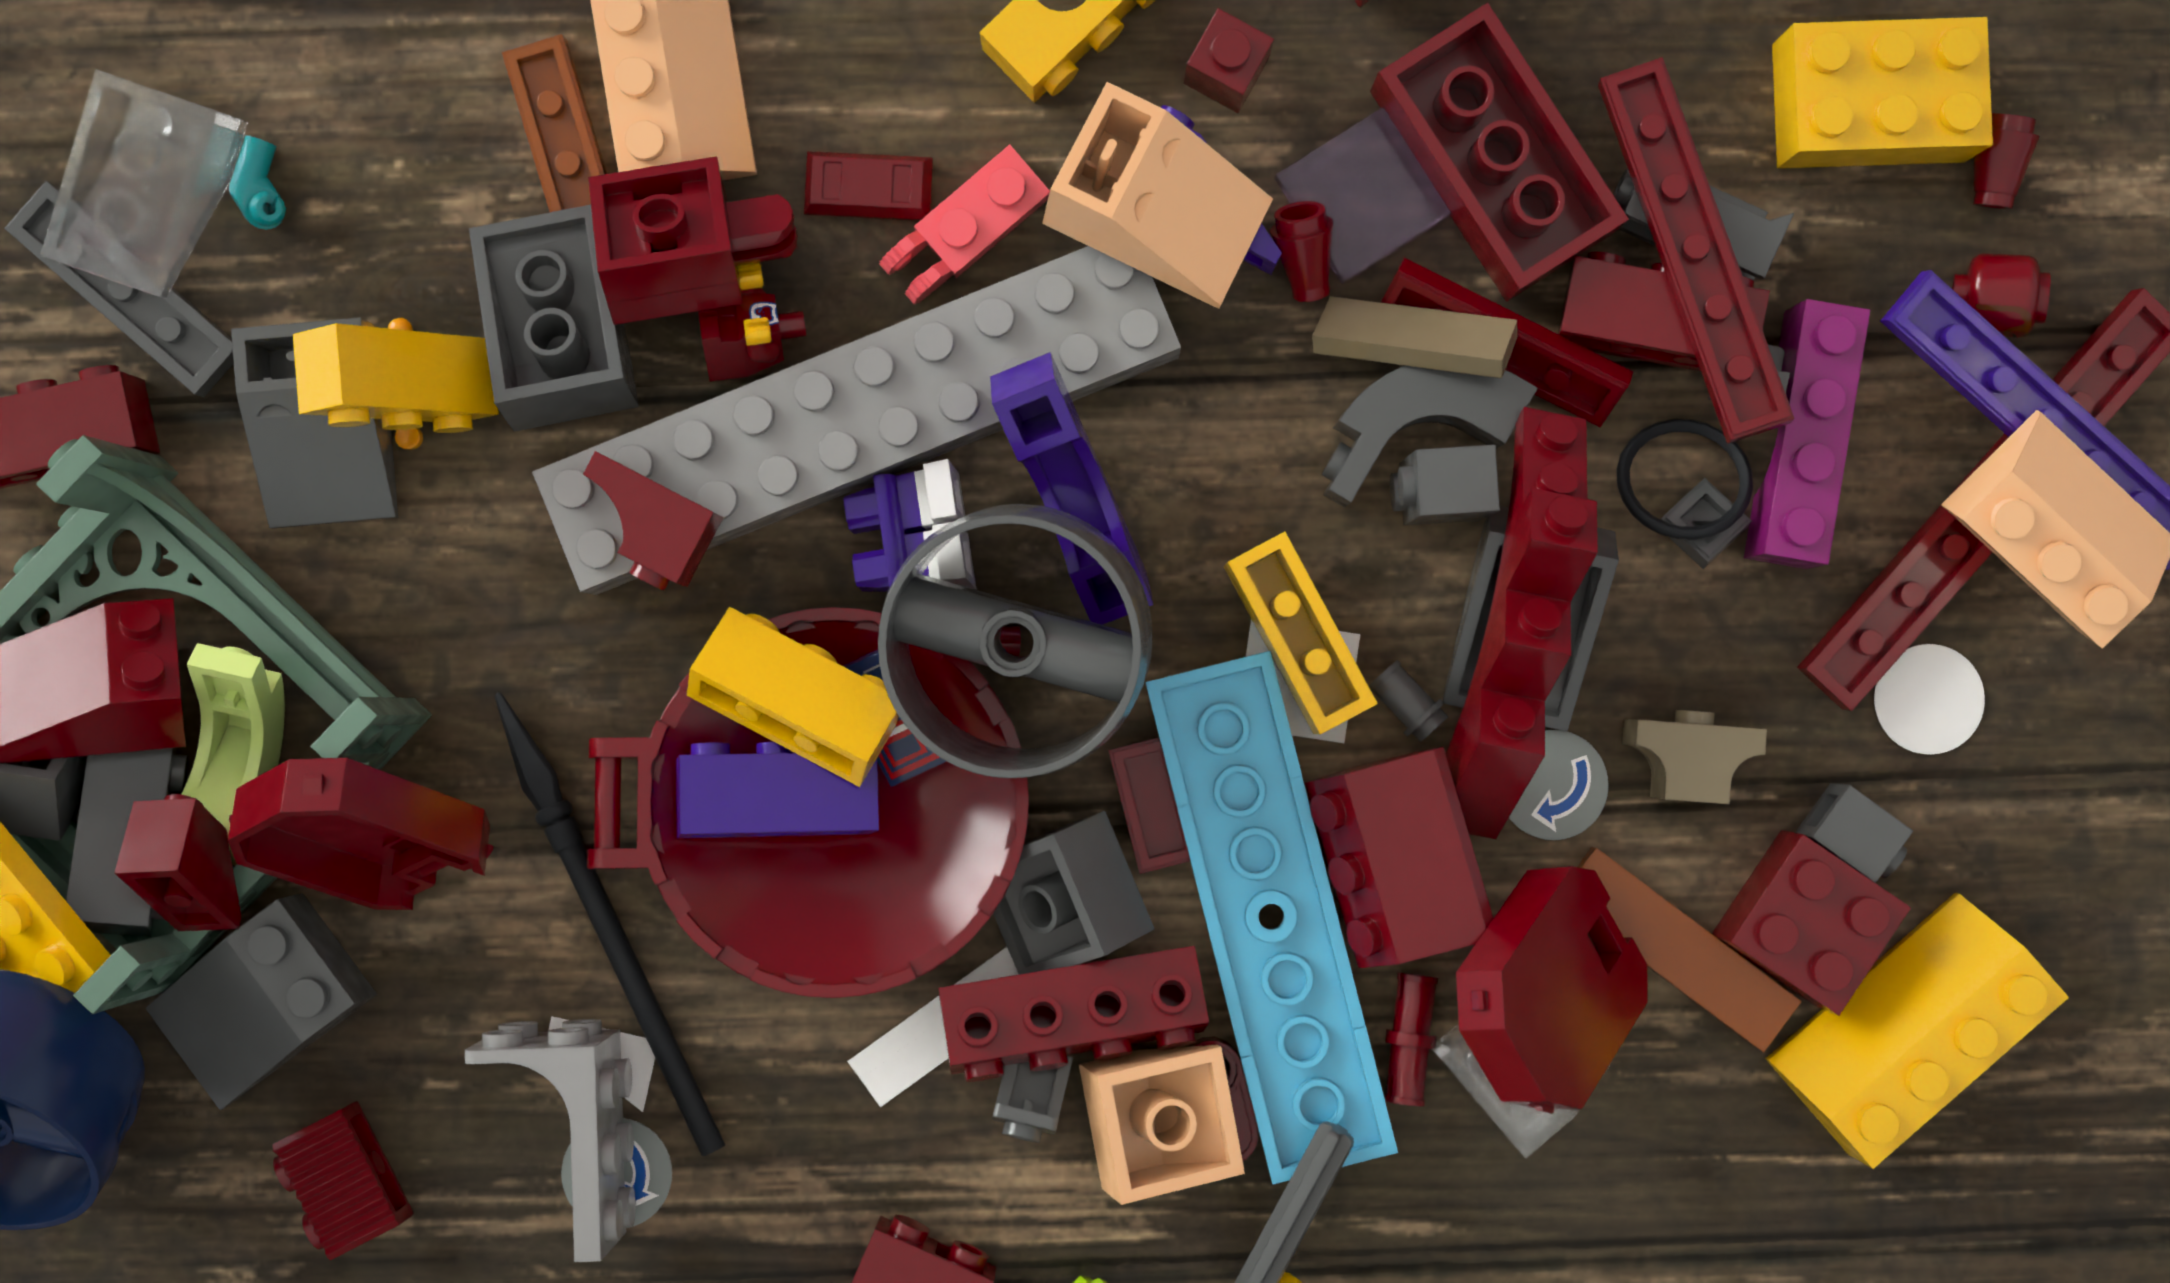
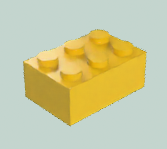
(1882, 92)

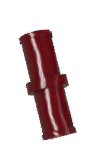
(1410, 1039)

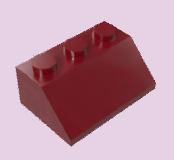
(1400, 858)

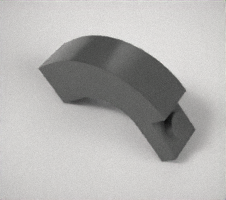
(1416, 395)

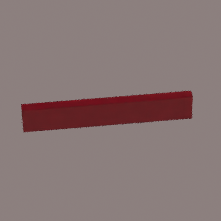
(1695, 251)

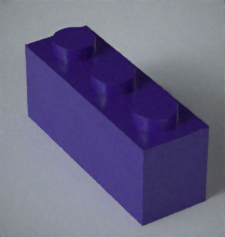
(768, 795)

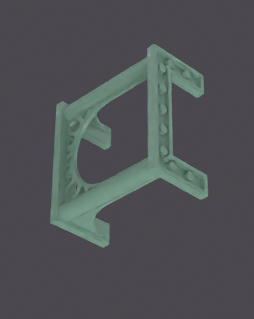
(132, 490)

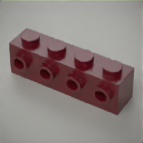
(1072, 1012)

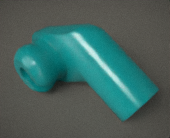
(253, 189)

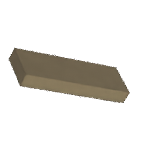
(1415, 337)

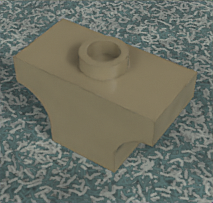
(1693, 755)

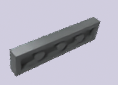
(165, 328)

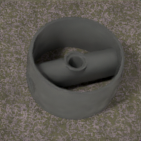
(969, 627)

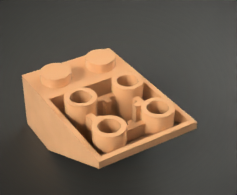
(1156, 197)

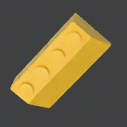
(1917, 1030)

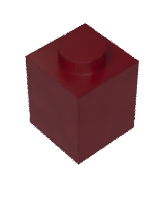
(1228, 60)

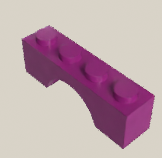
(1802, 487)

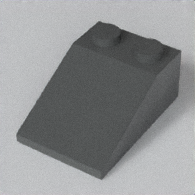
(549, 321)
(1586, 615)
(260, 998)

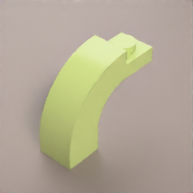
(239, 725)

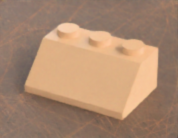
(673, 84)
(2065, 529)

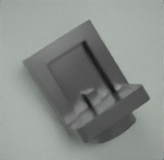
(1030, 1100)

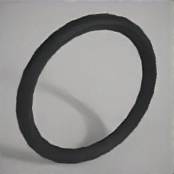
(1671, 530)

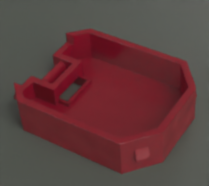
(354, 831)
(1543, 1000)

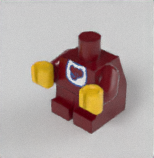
(747, 335)

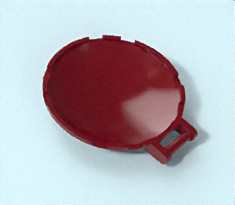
(828, 908)

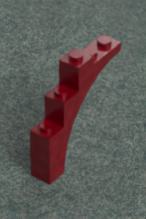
(1528, 629)

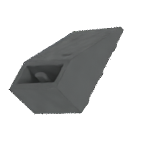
(301, 463)

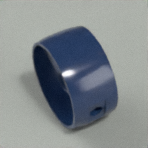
(64, 1101)

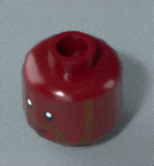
(2006, 291)

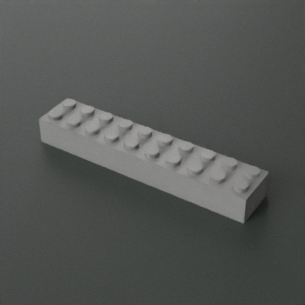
(867, 406)

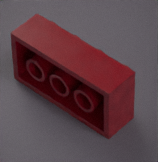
(1498, 152)

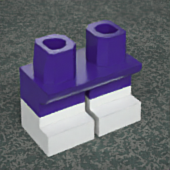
(907, 513)

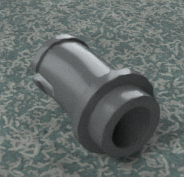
(1408, 701)

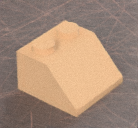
(1161, 1121)

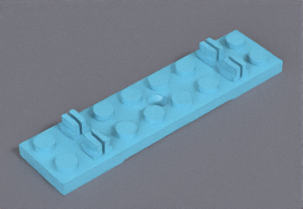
(1258, 847)

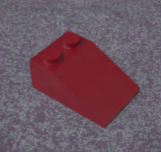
(93, 684)

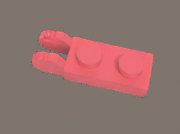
(970, 221)

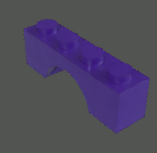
(1067, 474)

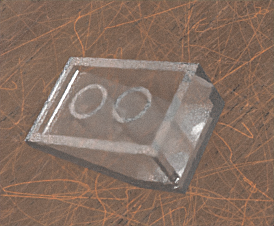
(140, 184)

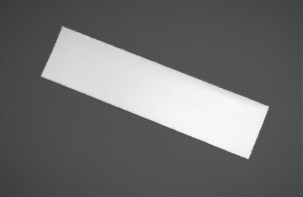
(917, 1042)

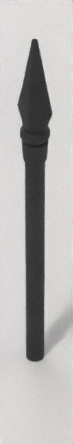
(543, 790)

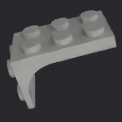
(592, 1081)

